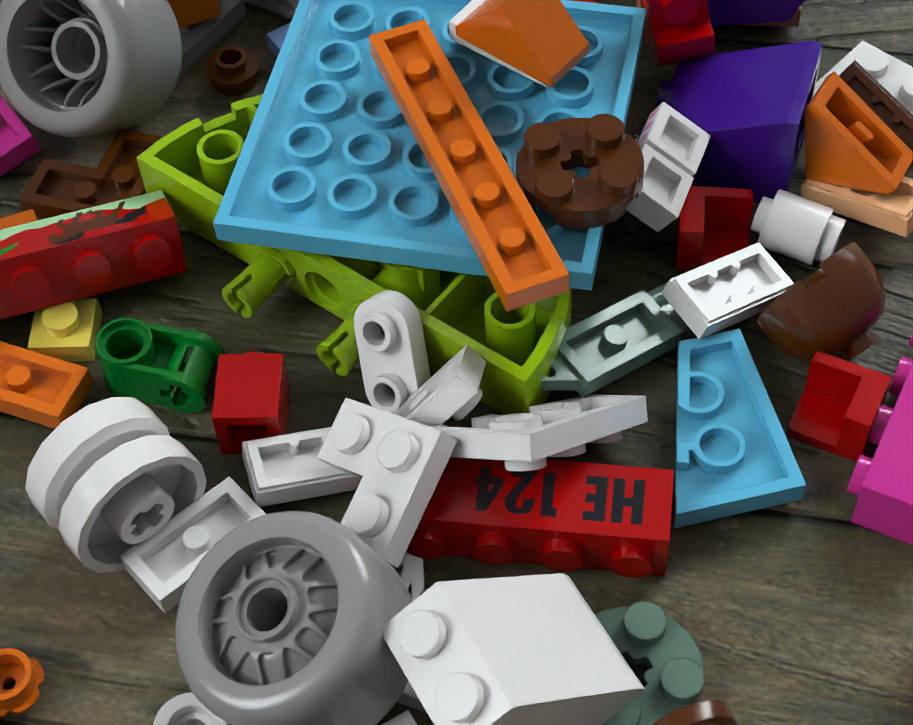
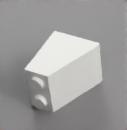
(510, 654)

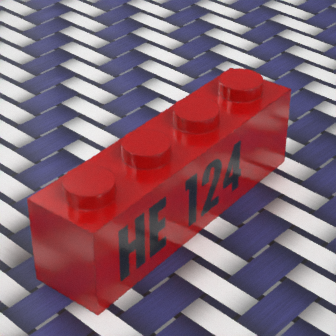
(550, 516)

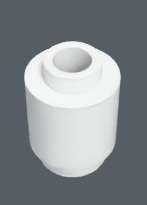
(797, 227)

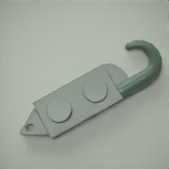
(615, 342)

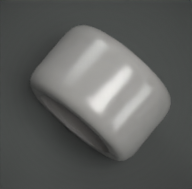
(88, 62)
(291, 625)

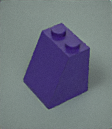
(751, 109)

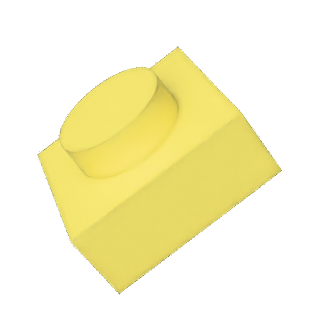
(67, 330)

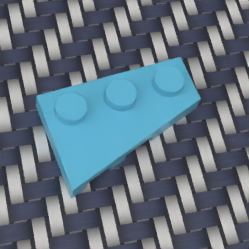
(727, 435)

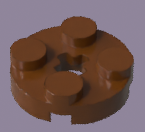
(591, 143)

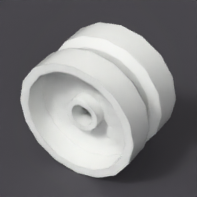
(112, 480)

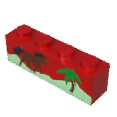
(88, 253)

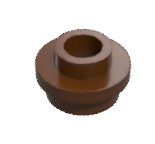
(233, 70)

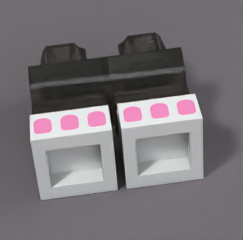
(671, 156)

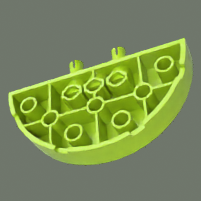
(454, 307)

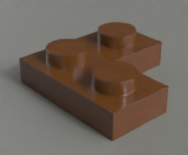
(70, 187)

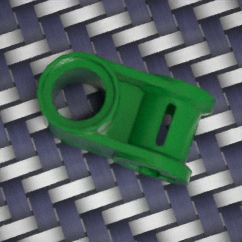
(157, 364)

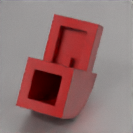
(678, 30)

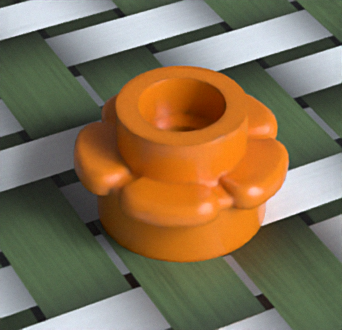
(28, 677)

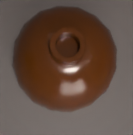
(828, 309)

